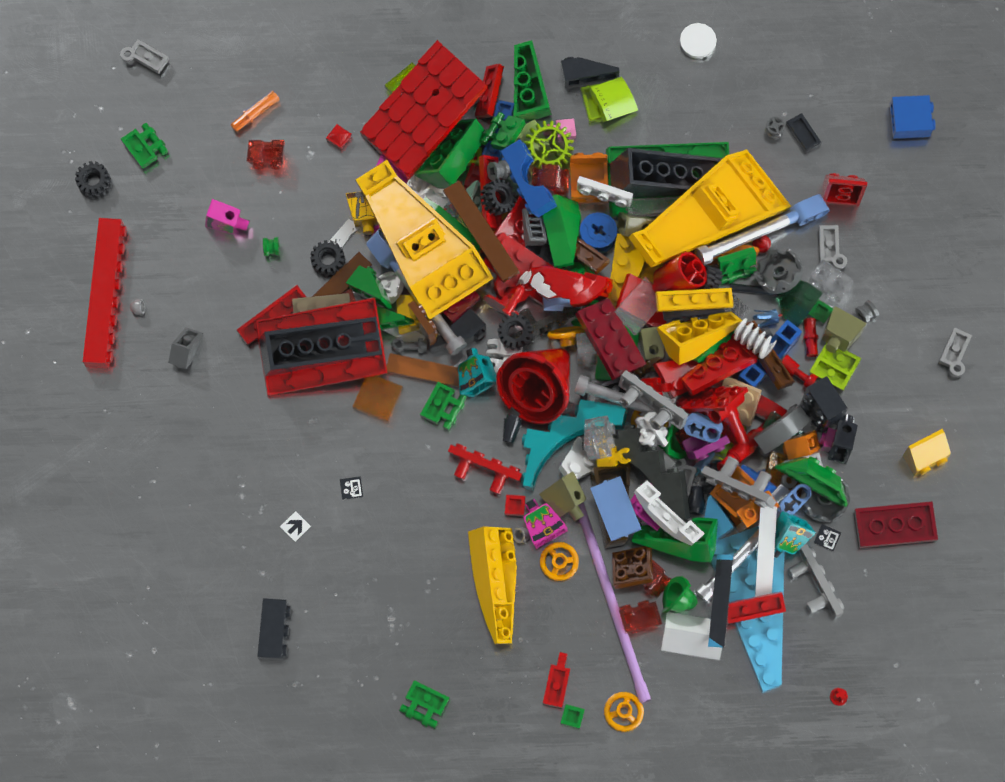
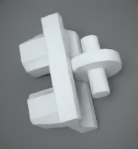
(648, 434)

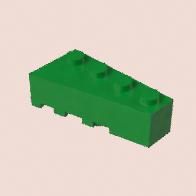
(529, 88)

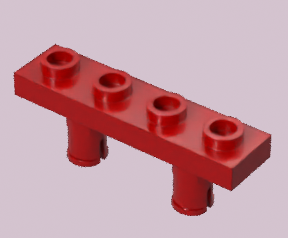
(467, 458)

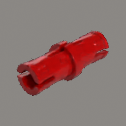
(810, 337)

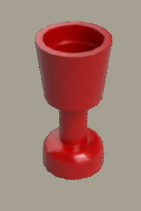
(792, 367)

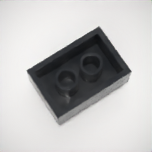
(823, 405)

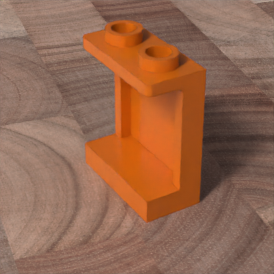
(590, 167)
(748, 515)

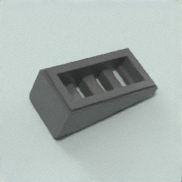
(529, 240)

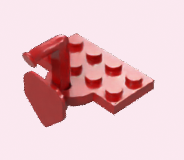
(524, 260)

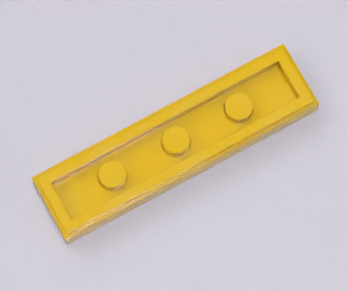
(694, 299)

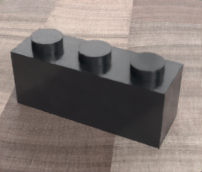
(273, 630)

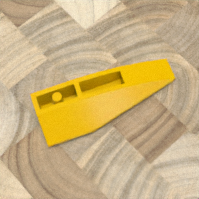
(495, 578)

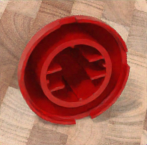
(536, 384)

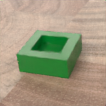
(820, 312)
(572, 716)

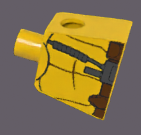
(361, 212)

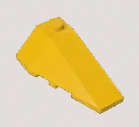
(692, 338)

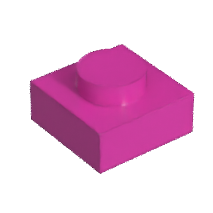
(827, 439)

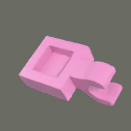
(568, 123)

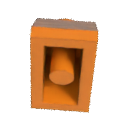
(801, 445)

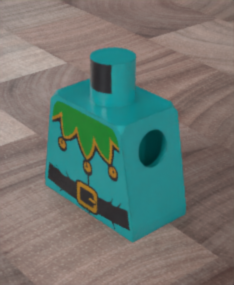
(475, 374)
(791, 533)

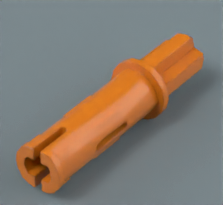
(255, 111)

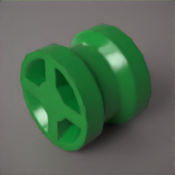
(271, 246)

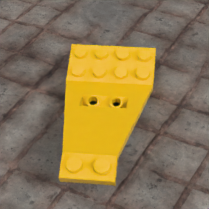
(718, 204)
(440, 268)

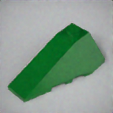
(562, 230)
(700, 551)

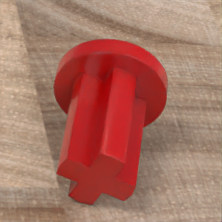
(838, 696)

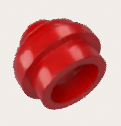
(763, 244)

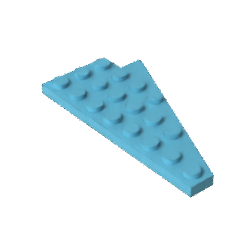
(761, 635)

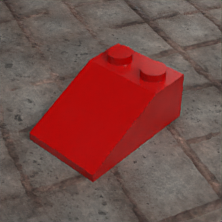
(843, 189)

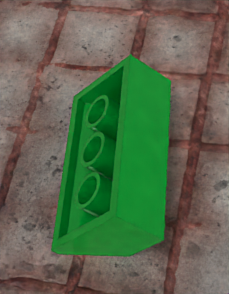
(452, 154)

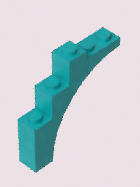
(562, 430)

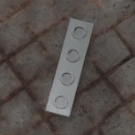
(647, 395)
(729, 484)
(817, 572)

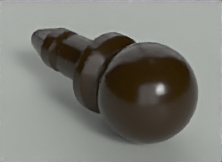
(646, 369)

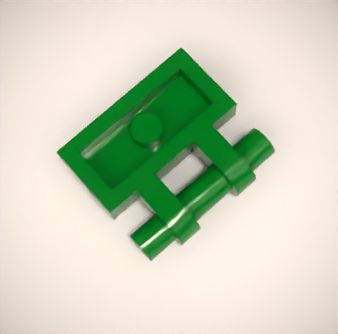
(507, 133)
(138, 147)
(735, 261)
(438, 402)
(426, 698)

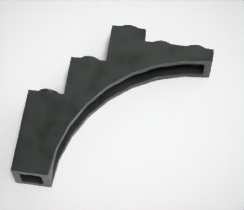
(652, 463)

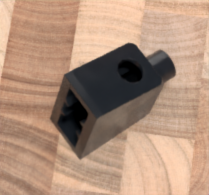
(843, 440)

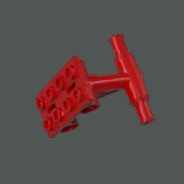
(721, 407)

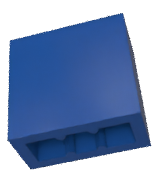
(912, 116)

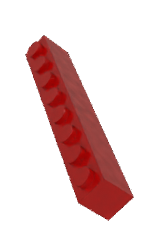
(104, 293)

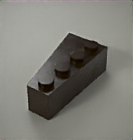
(597, 476)

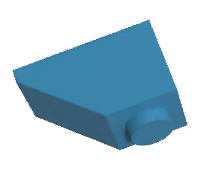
(715, 511)

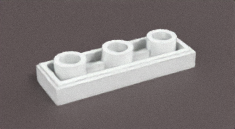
(604, 192)

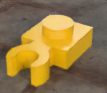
(613, 460)

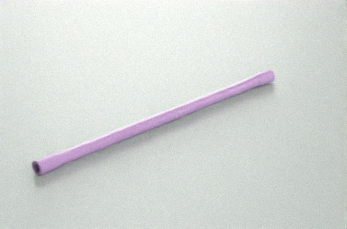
(639, 684)

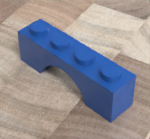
(538, 198)
(786, 337)

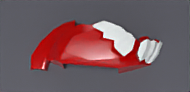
(564, 284)

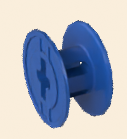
(597, 223)

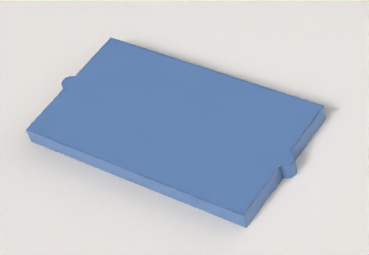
(615, 508)

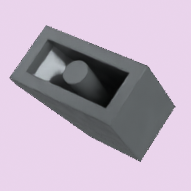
(185, 348)

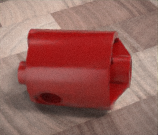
(681, 273)

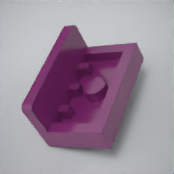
(699, 449)

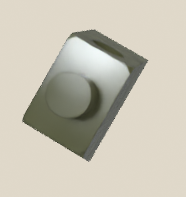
(630, 224)
(842, 330)
(650, 339)
(565, 496)

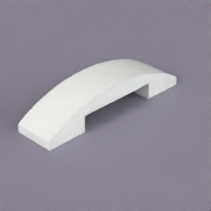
(665, 517)

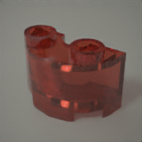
(266, 154)
(551, 178)
(659, 582)
(639, 618)

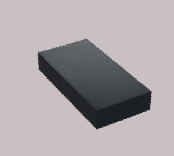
(803, 133)

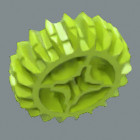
(555, 130)

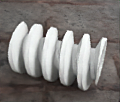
(753, 339)

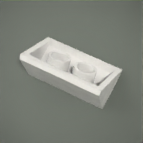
(688, 636)

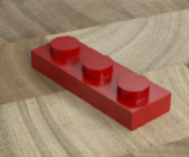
(487, 102)
(756, 607)

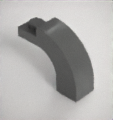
(782, 429)

